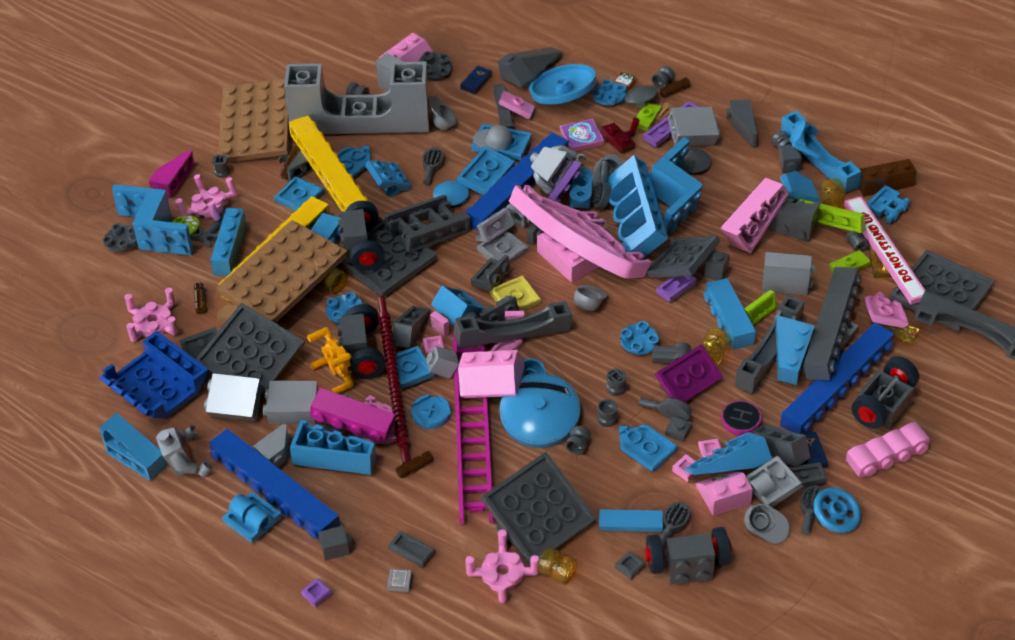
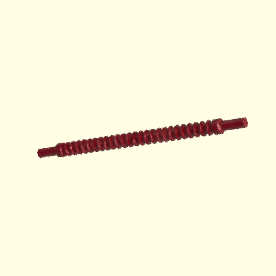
(393, 378)

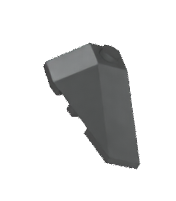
(525, 66)

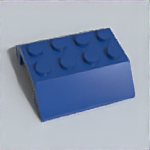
(158, 379)

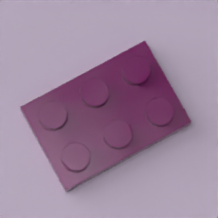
(688, 374)

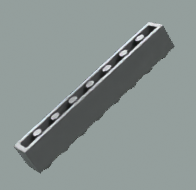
(832, 323)

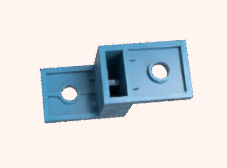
(675, 185)
(152, 219)

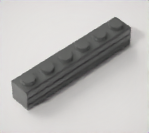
(504, 114)

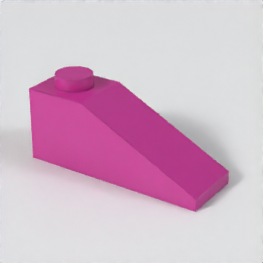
(172, 173)

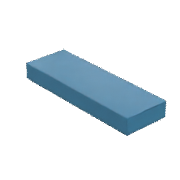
(631, 520)

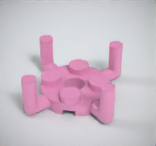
(208, 202)
(142, 327)
(502, 560)

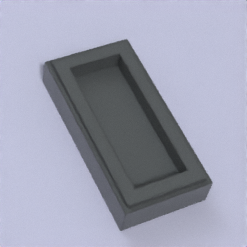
(411, 549)

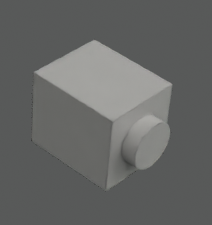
(442, 361)

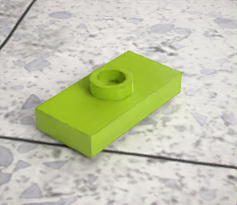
(648, 116)
(855, 259)
(761, 307)

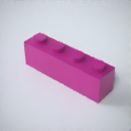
(352, 415)

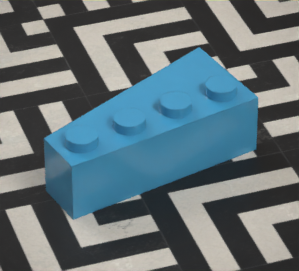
(331, 450)

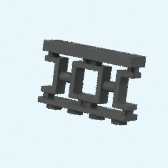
(431, 233)

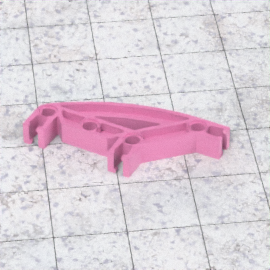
(579, 233)

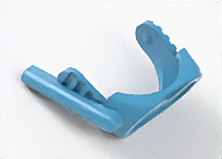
(797, 138)

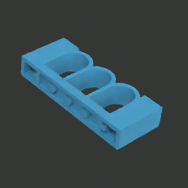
(635, 176)

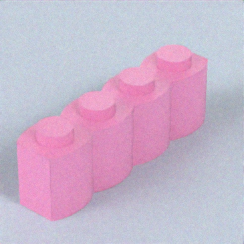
(886, 450)

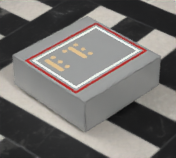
(399, 580)

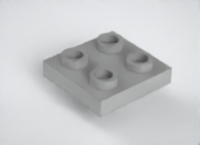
(773, 482)

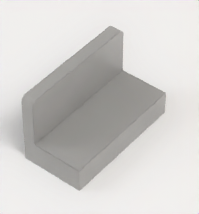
(495, 225)

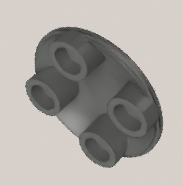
(437, 65)
(641, 95)
(696, 161)
(120, 238)

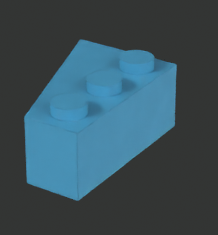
(792, 347)
(131, 447)

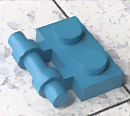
(882, 203)

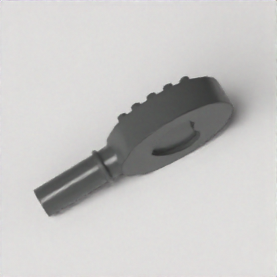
(432, 162)
(602, 189)
(668, 407)
(806, 507)
(674, 520)

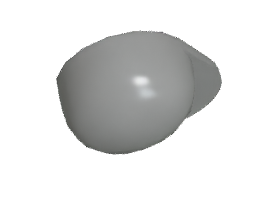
(442, 114)
(496, 138)
(589, 297)
(766, 523)

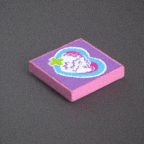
(582, 135)

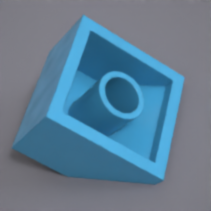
(455, 303)

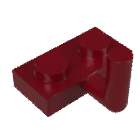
(618, 138)

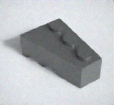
(796, 220)

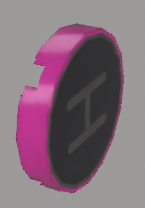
(741, 417)

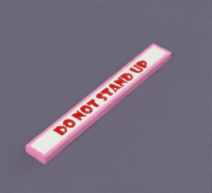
(887, 252)

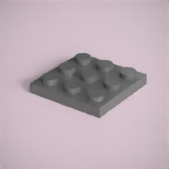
(683, 256)

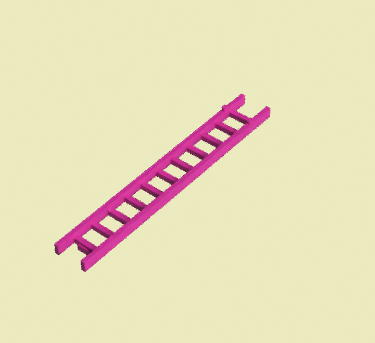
(473, 507)

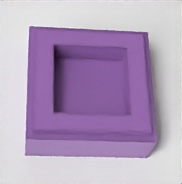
(316, 592)

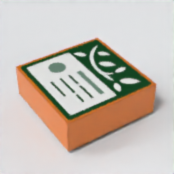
(625, 79)

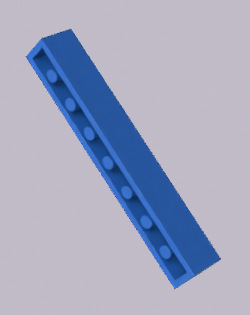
(500, 193)
(849, 369)
(273, 484)

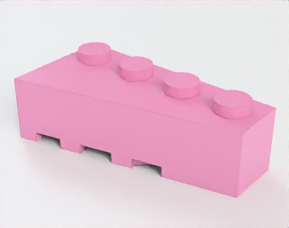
(755, 215)

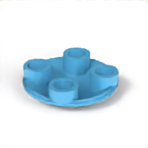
(609, 93)
(455, 192)
(339, 305)
(639, 338)

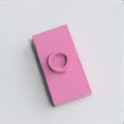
(516, 104)

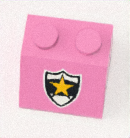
(725, 492)

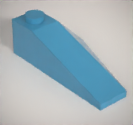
(741, 453)

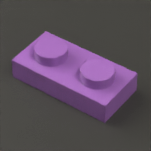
(675, 287)

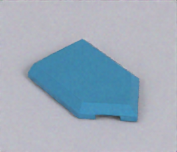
(354, 159)
(799, 187)
(646, 446)

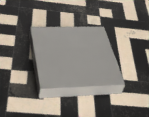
(503, 245)

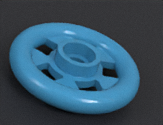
(851, 505)

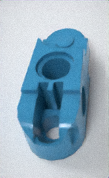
(582, 190)

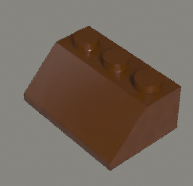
(894, 175)

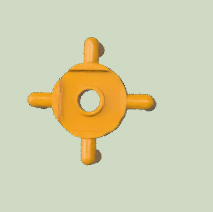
(335, 357)

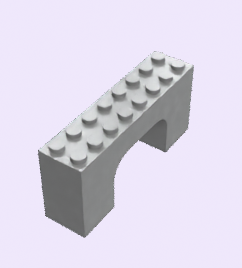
(396, 111)

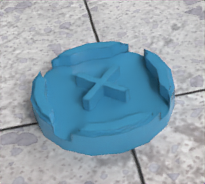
(430, 412)

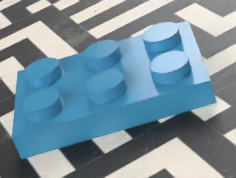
(518, 147)
(485, 170)

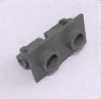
(497, 313)

